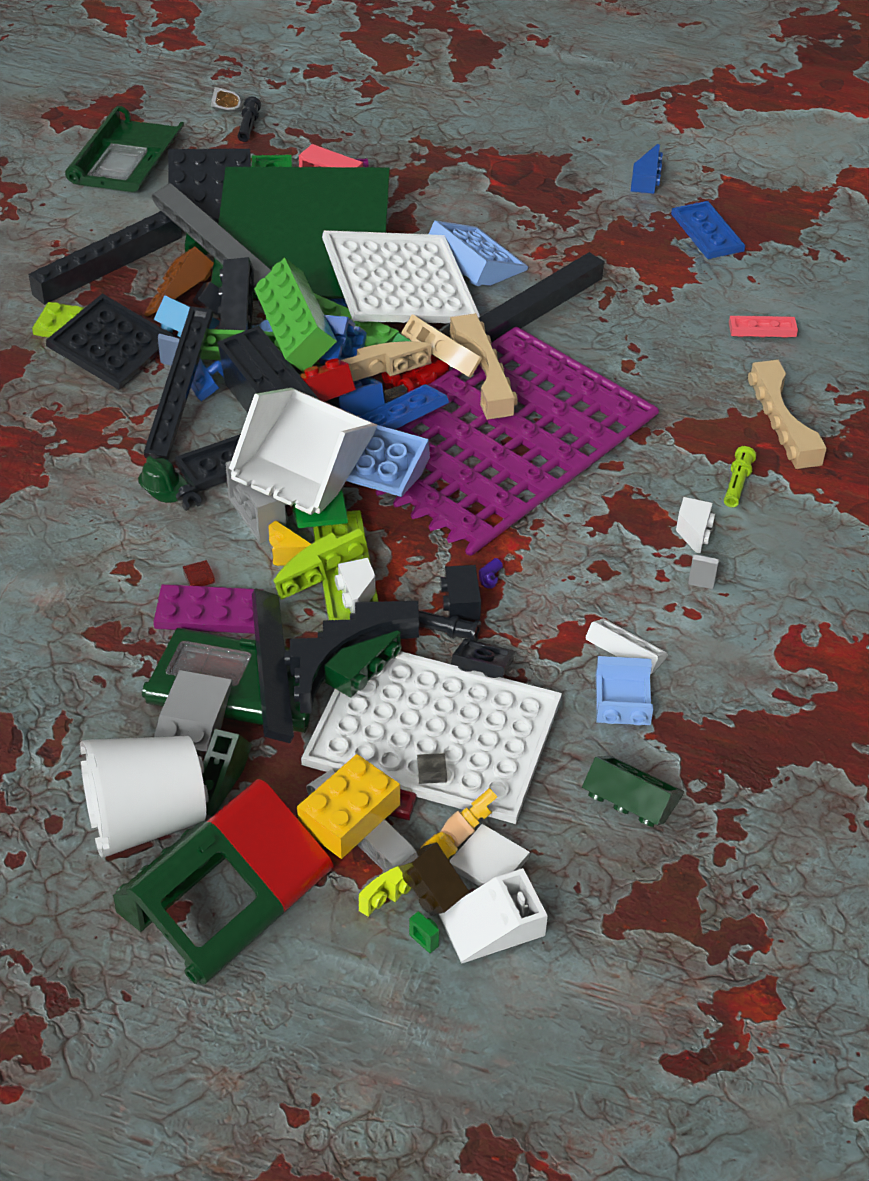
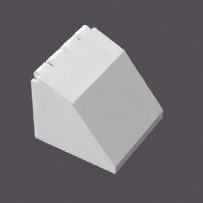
(298, 448)

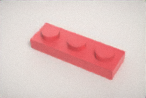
(763, 326)

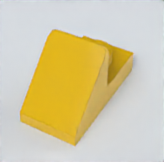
(285, 543)

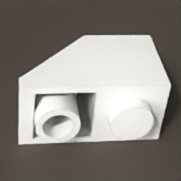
(693, 522)
(356, 582)

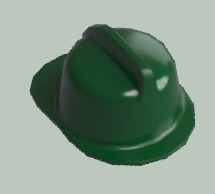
(161, 479)

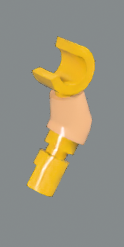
(462, 824)

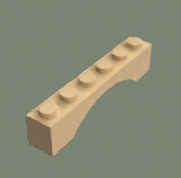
(496, 392)
(801, 443)

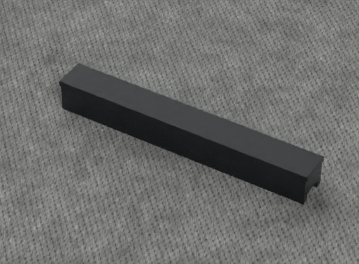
(543, 296)

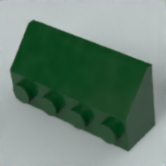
(132, 912)

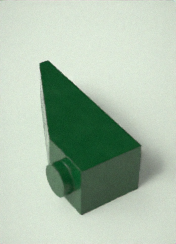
(223, 766)

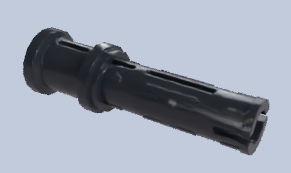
(249, 115)
(452, 626)

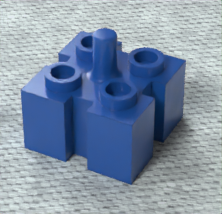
(348, 338)

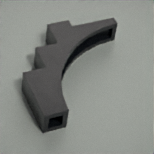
(370, 620)

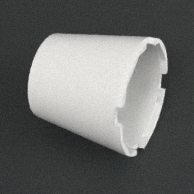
(141, 789)

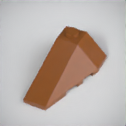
(181, 276)

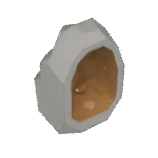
(226, 100)

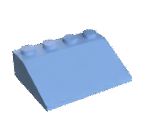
(478, 254)
(391, 461)

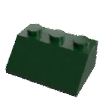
(631, 790)

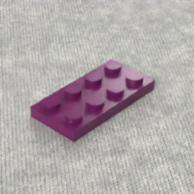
(205, 609)

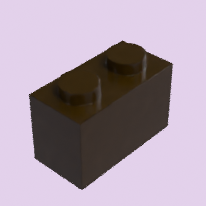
(433, 879)

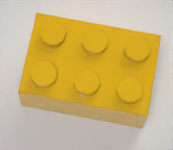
(349, 805)

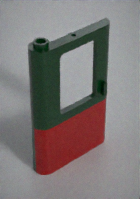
(267, 851)

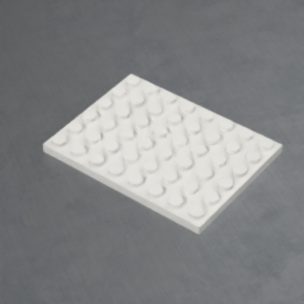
(425, 706)

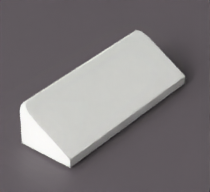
(623, 643)

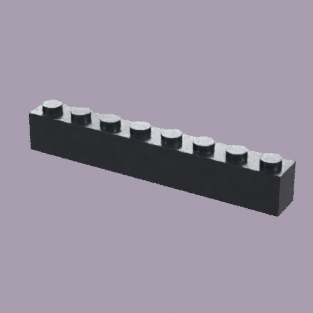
(103, 257)

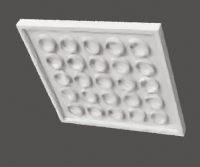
(398, 276)

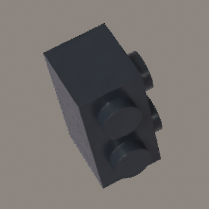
(461, 592)

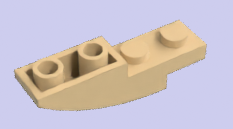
(442, 345)
(389, 357)

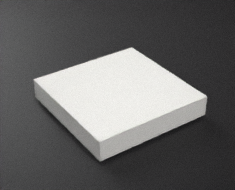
(488, 856)

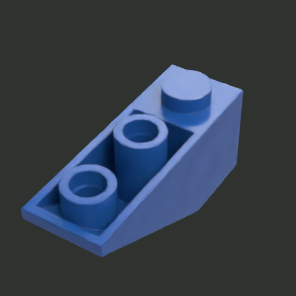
(647, 171)

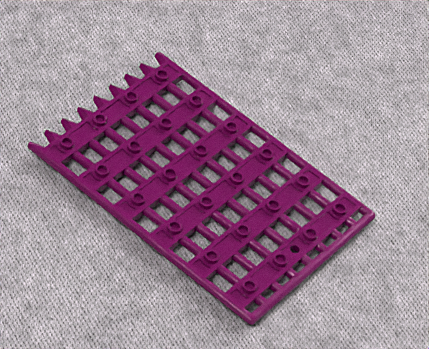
(532, 435)

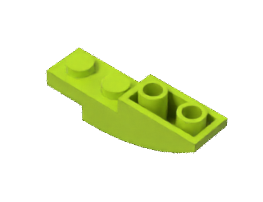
(311, 563)

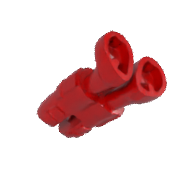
(417, 377)

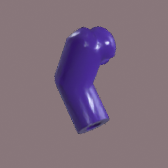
(487, 573)

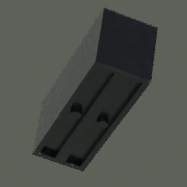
(256, 366)

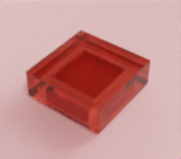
(199, 574)

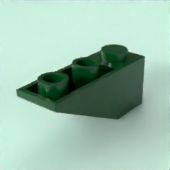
(358, 663)

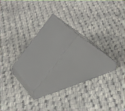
(703, 571)

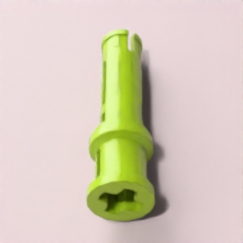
(740, 470)

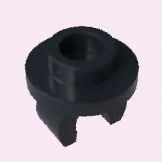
(186, 493)

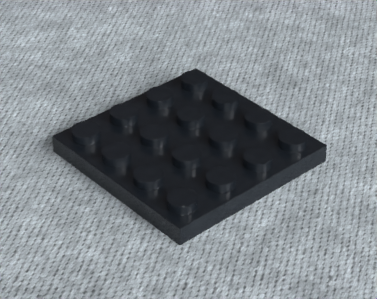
(201, 174)
(108, 341)

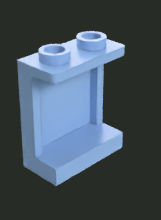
(623, 690)

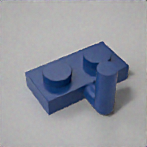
(203, 381)

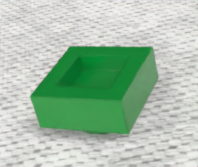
(424, 931)

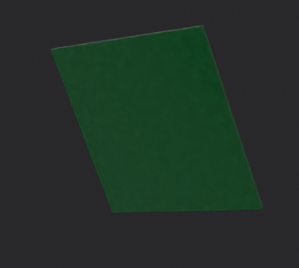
(289, 208)

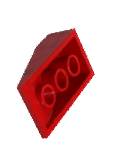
(329, 380)

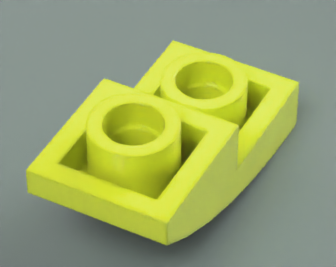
(387, 885)

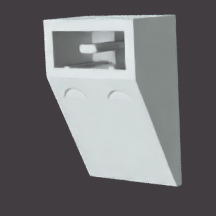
(495, 917)

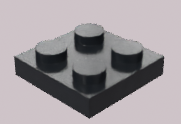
(483, 658)

